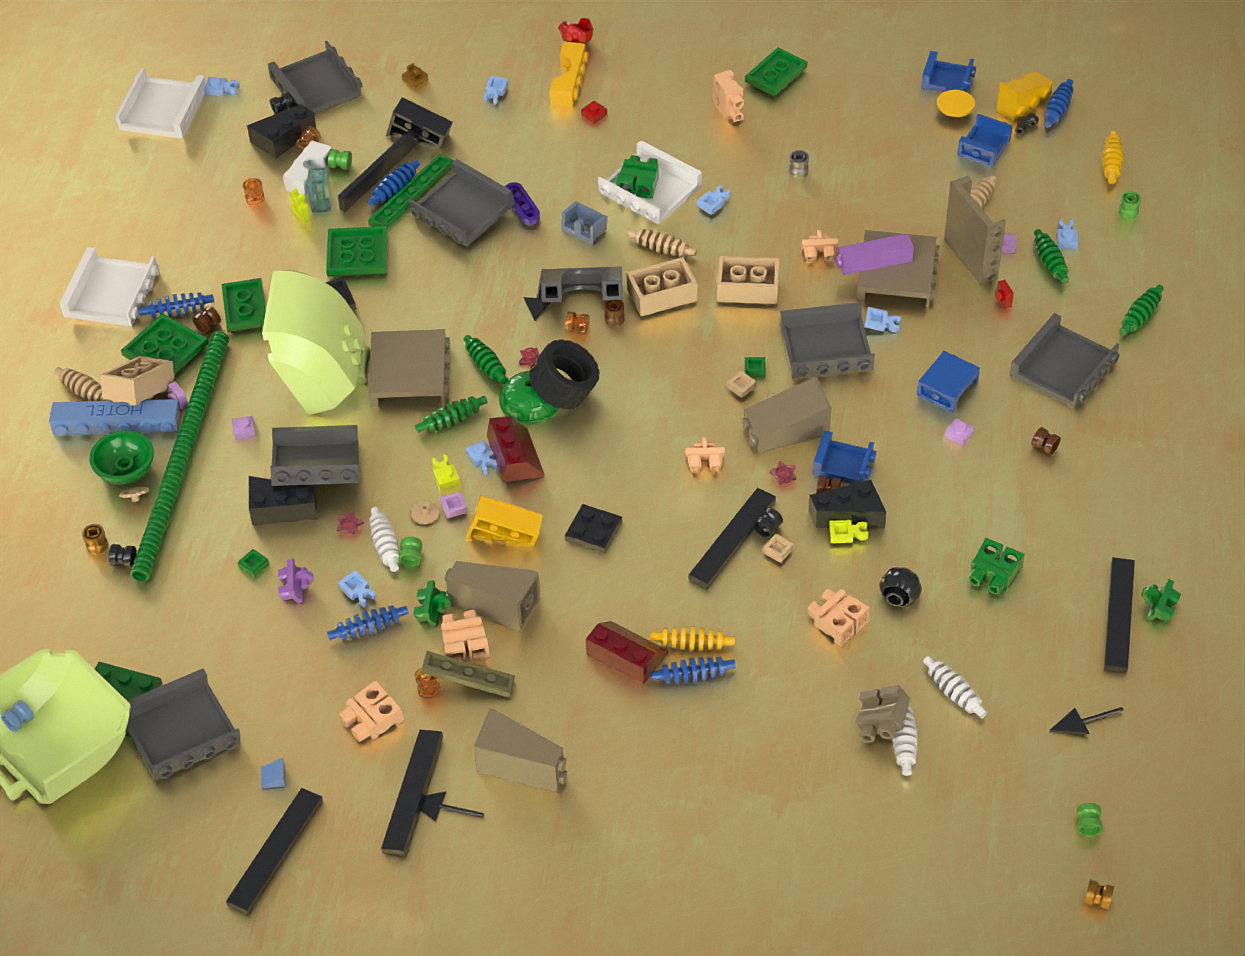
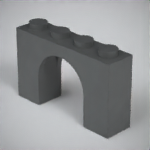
(603, 279)

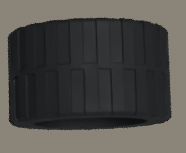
(556, 388)

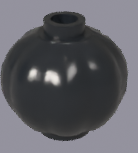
(897, 584)

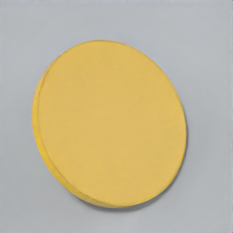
(955, 103)

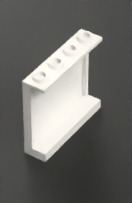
(160, 105)
(675, 185)
(108, 289)

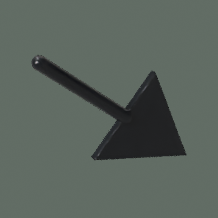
(536, 305)
(1074, 724)
(433, 803)

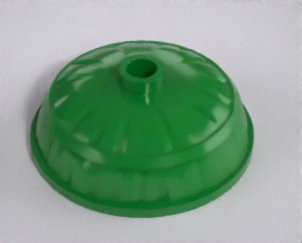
(522, 402)
(122, 457)

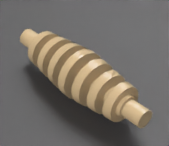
(983, 190)
(662, 242)
(80, 384)

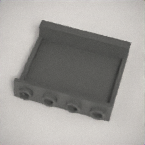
(318, 80)
(464, 204)
(825, 340)
(1063, 363)
(315, 455)
(179, 725)

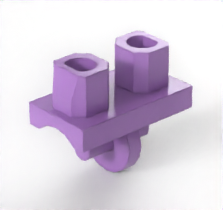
(296, 580)

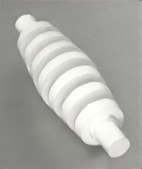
(384, 539)
(955, 687)
(906, 744)

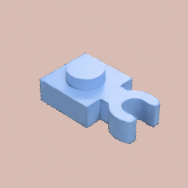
(219, 86)
(495, 87)
(713, 201)
(1067, 236)
(878, 320)
(482, 455)
(356, 586)

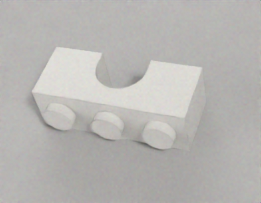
(312, 157)

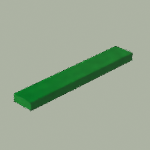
(412, 190)

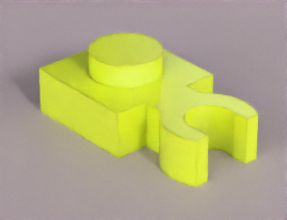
(299, 207)
(445, 474)
(843, 531)

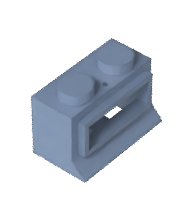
(579, 215)

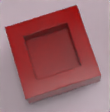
(594, 111)
(1004, 294)

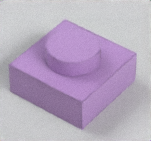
(1009, 243)
(177, 393)
(243, 427)
(959, 431)
(453, 505)

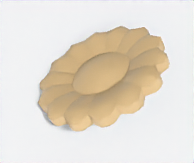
(134, 493)
(425, 512)

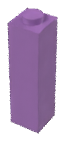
(874, 254)

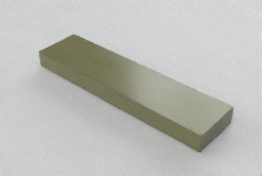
(467, 674)

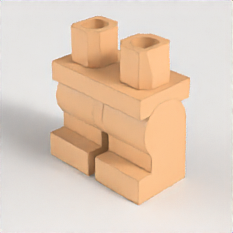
(728, 96)
(839, 615)
(464, 634)
(372, 711)

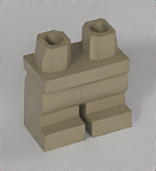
(882, 712)

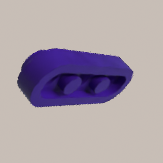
(524, 205)

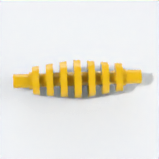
(1112, 157)
(692, 638)

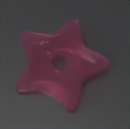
(526, 354)
(783, 477)
(348, 528)

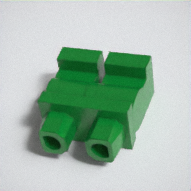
(639, 175)
(995, 566)

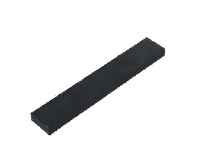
(376, 171)
(731, 538)
(1119, 615)
(412, 792)
(274, 851)

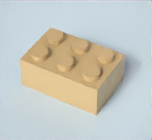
(748, 280)
(661, 286)
(137, 380)

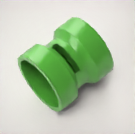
(340, 159)
(1129, 205)
(410, 552)
(1089, 819)

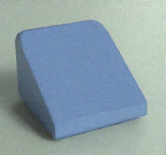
(273, 774)

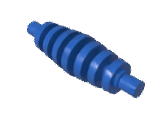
(1058, 103)
(393, 182)
(152, 309)
(368, 622)
(693, 669)

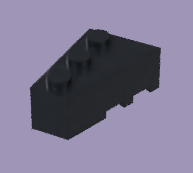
(427, 126)
(281, 131)
(851, 502)
(280, 503)

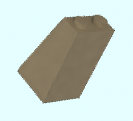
(788, 417)
(494, 592)
(518, 754)

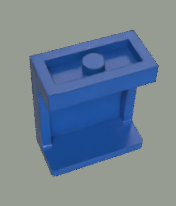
(947, 76)
(985, 140)
(947, 380)
(843, 460)

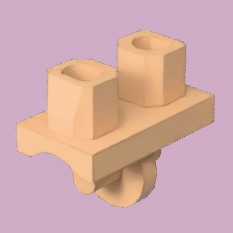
(819, 244)
(704, 452)

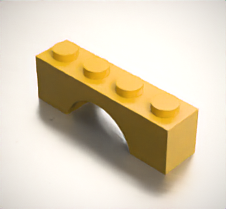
(565, 88)

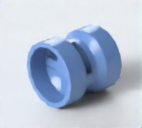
(17, 716)

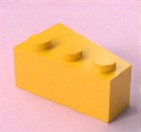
(1023, 95)
(503, 522)

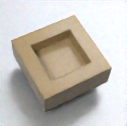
(741, 384)
(778, 548)

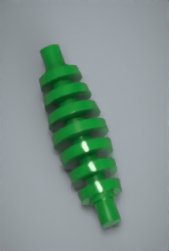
(1051, 256)
(1141, 309)
(485, 359)
(451, 413)

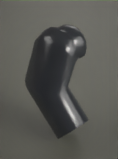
(1024, 121)

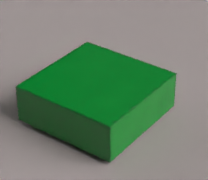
(755, 366)
(253, 563)

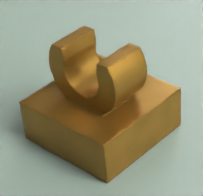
(414, 76)

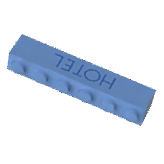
(109, 417)

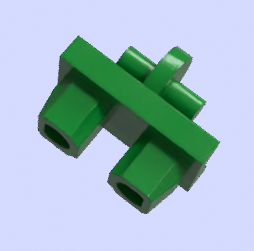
(1158, 598)
(433, 602)

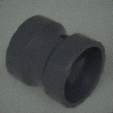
(281, 103)
(768, 523)
(121, 555)

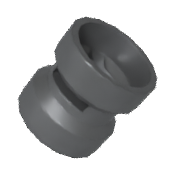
(799, 163)

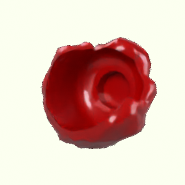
(578, 32)

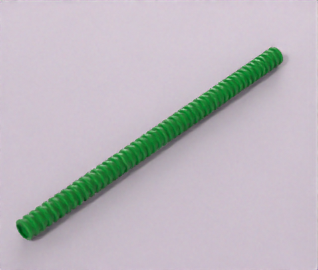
(179, 458)

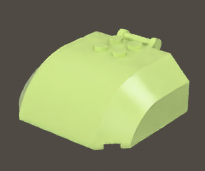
(314, 340)
(73, 728)

